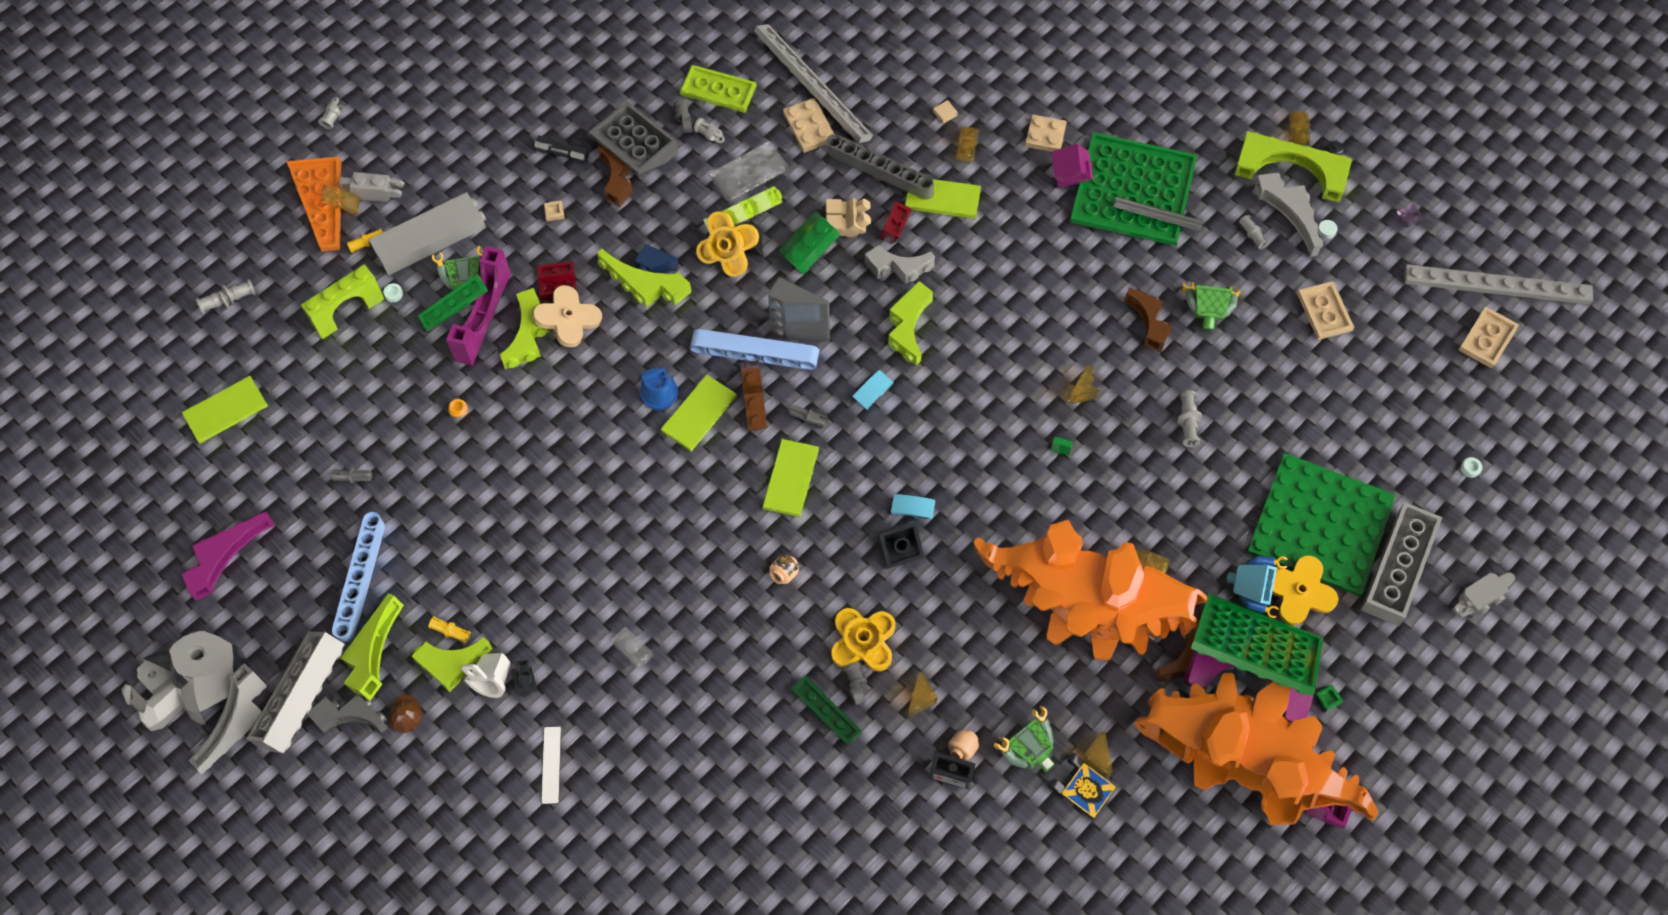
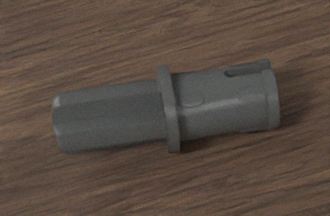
(808, 416)
(352, 475)

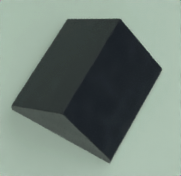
(900, 544)

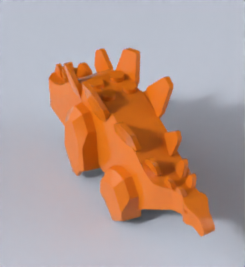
(1094, 592)
(1254, 746)

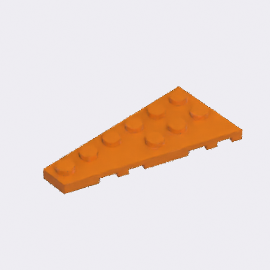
(310, 178)

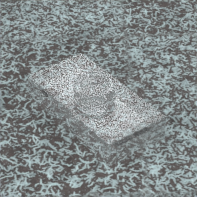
(632, 647)

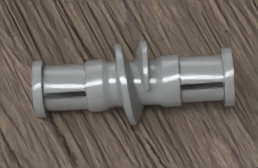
(225, 296)
(1190, 418)

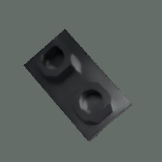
(523, 678)

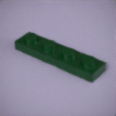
(826, 710)

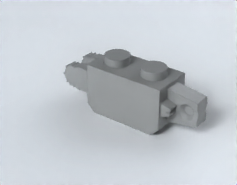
(372, 186)
(1482, 594)

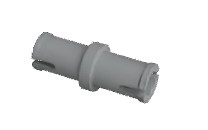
(1254, 232)

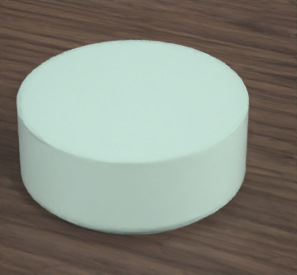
(1327, 229)
(393, 292)
(1471, 467)

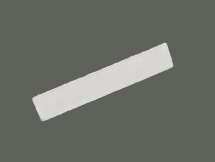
(551, 764)

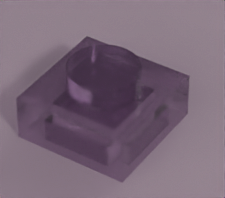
(1409, 215)

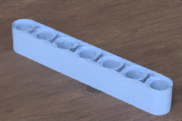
(754, 349)
(359, 586)

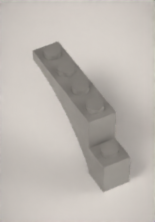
(1294, 205)
(236, 720)

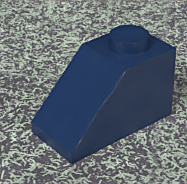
(655, 260)

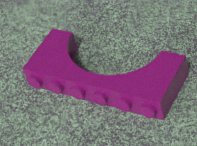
(467, 339)
(1205, 667)

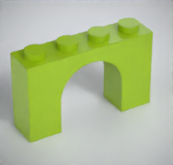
(322, 306)

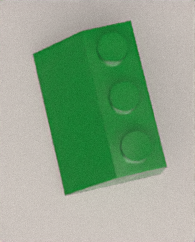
(809, 242)

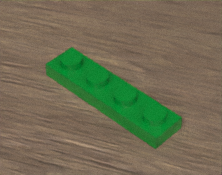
(452, 303)

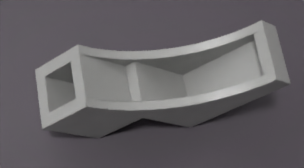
(907, 268)

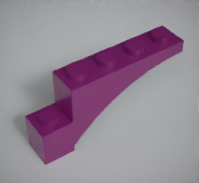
(218, 551)

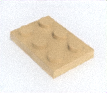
(808, 124)
(1325, 310)
(1488, 337)

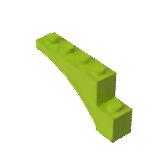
(643, 284)
(366, 649)

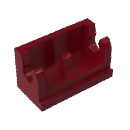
(895, 222)

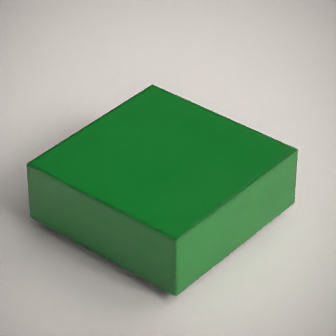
(1062, 446)
(1328, 698)

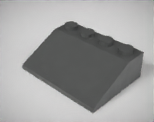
(635, 139)
(798, 313)

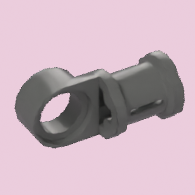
(683, 116)
(856, 681)

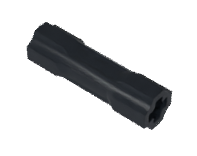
(548, 145)

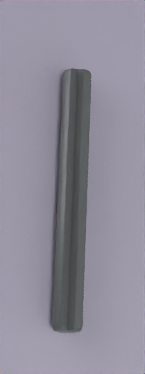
(1157, 213)

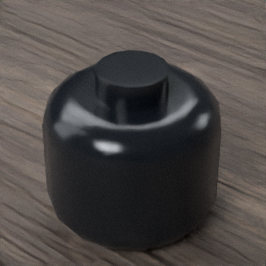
(1335, 147)

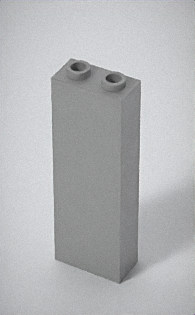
(428, 233)

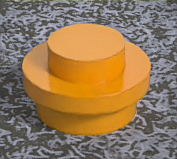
(458, 408)

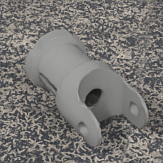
(332, 112)
(710, 131)

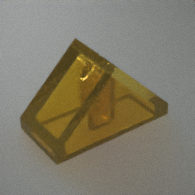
(922, 697)
(1098, 756)

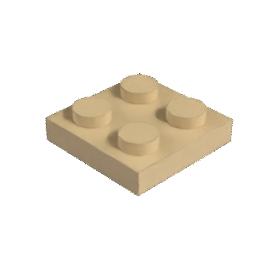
(1045, 133)

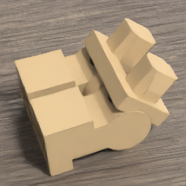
(848, 216)

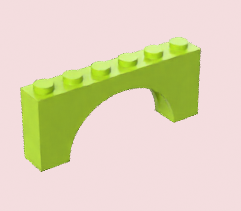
(1327, 167)

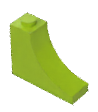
(447, 664)

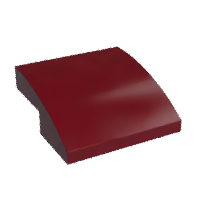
(553, 276)

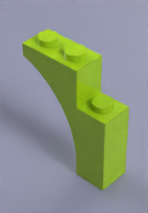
(753, 205)
(904, 316)
(524, 345)

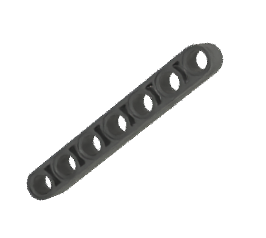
(855, 156)

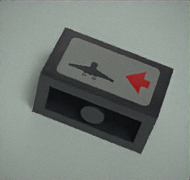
(952, 770)

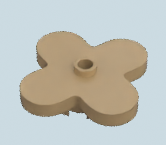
(567, 316)

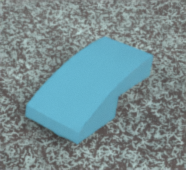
(872, 389)
(913, 506)

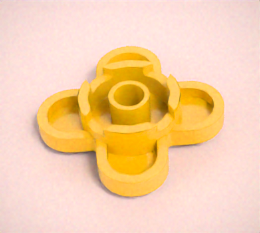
(738, 238)
(1316, 595)
(853, 629)

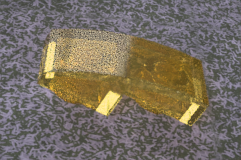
(1299, 128)
(967, 144)
(337, 198)
(1152, 560)

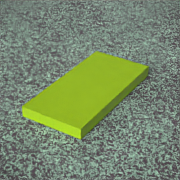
(718, 88)
(948, 199)
(224, 409)
(698, 413)
(791, 478)

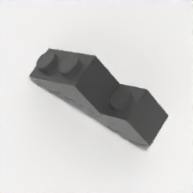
(330, 714)

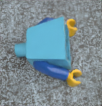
(1255, 582)

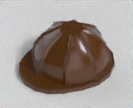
(405, 714)

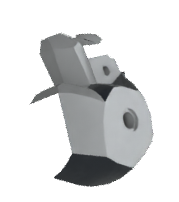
(185, 675)

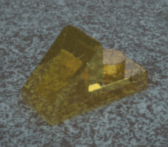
(1084, 390)

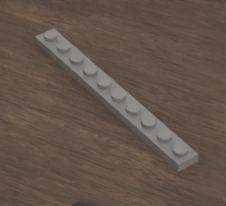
(813, 83)
(1499, 284)

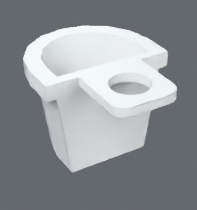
(488, 675)

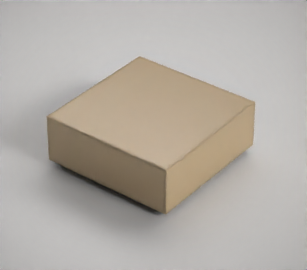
(945, 111)
(554, 210)

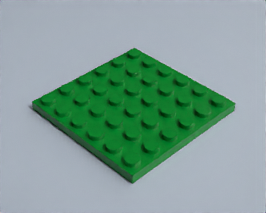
(1139, 174)
(1325, 518)
(1259, 644)

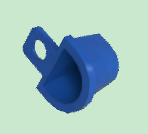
(658, 389)

